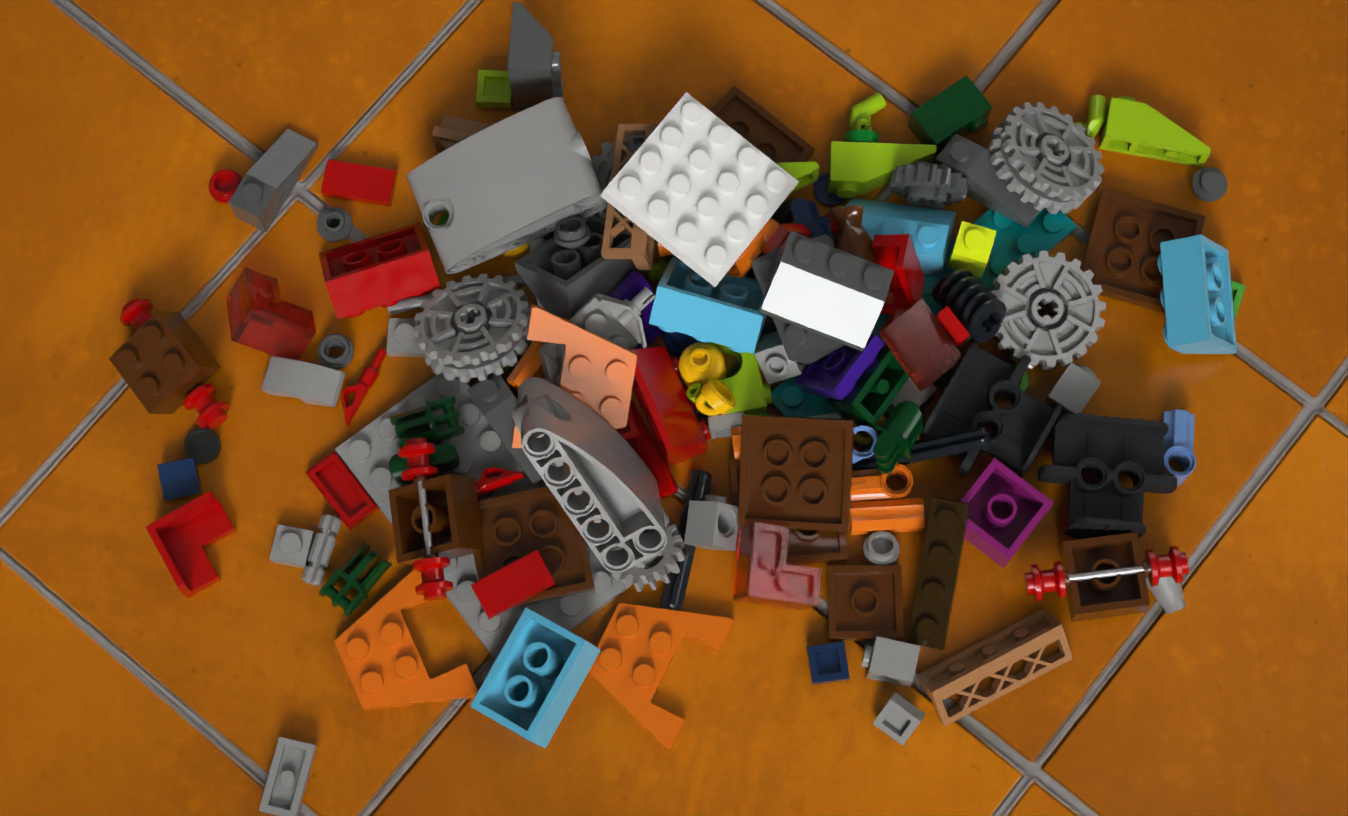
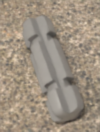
(321, 550)

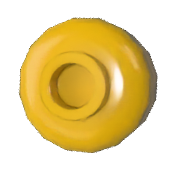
(701, 363)

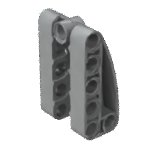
(507, 185)
(599, 467)

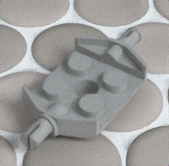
(606, 317)

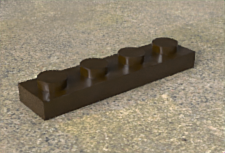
(938, 573)

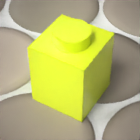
(972, 248)

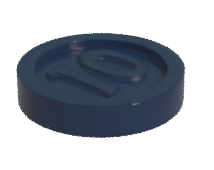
(822, 195)

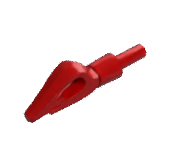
(361, 389)
(487, 484)

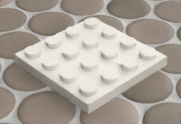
(699, 189)

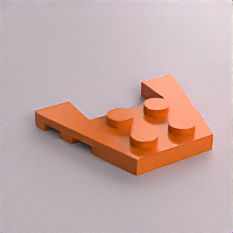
(591, 367)
(638, 653)
(386, 661)

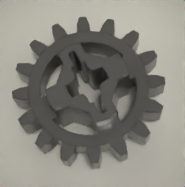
(929, 184)

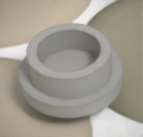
(881, 548)

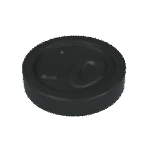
(202, 445)

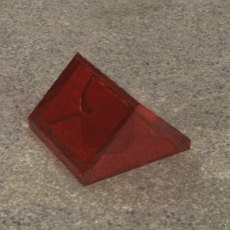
(919, 342)

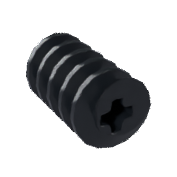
(971, 303)

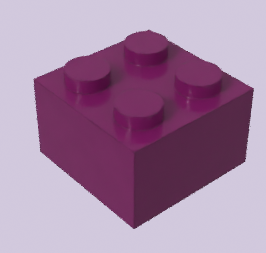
(1002, 512)

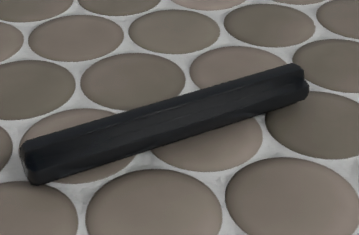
(937, 447)
(675, 590)

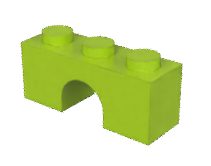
(747, 384)

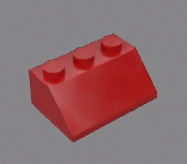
(378, 271)
(668, 407)

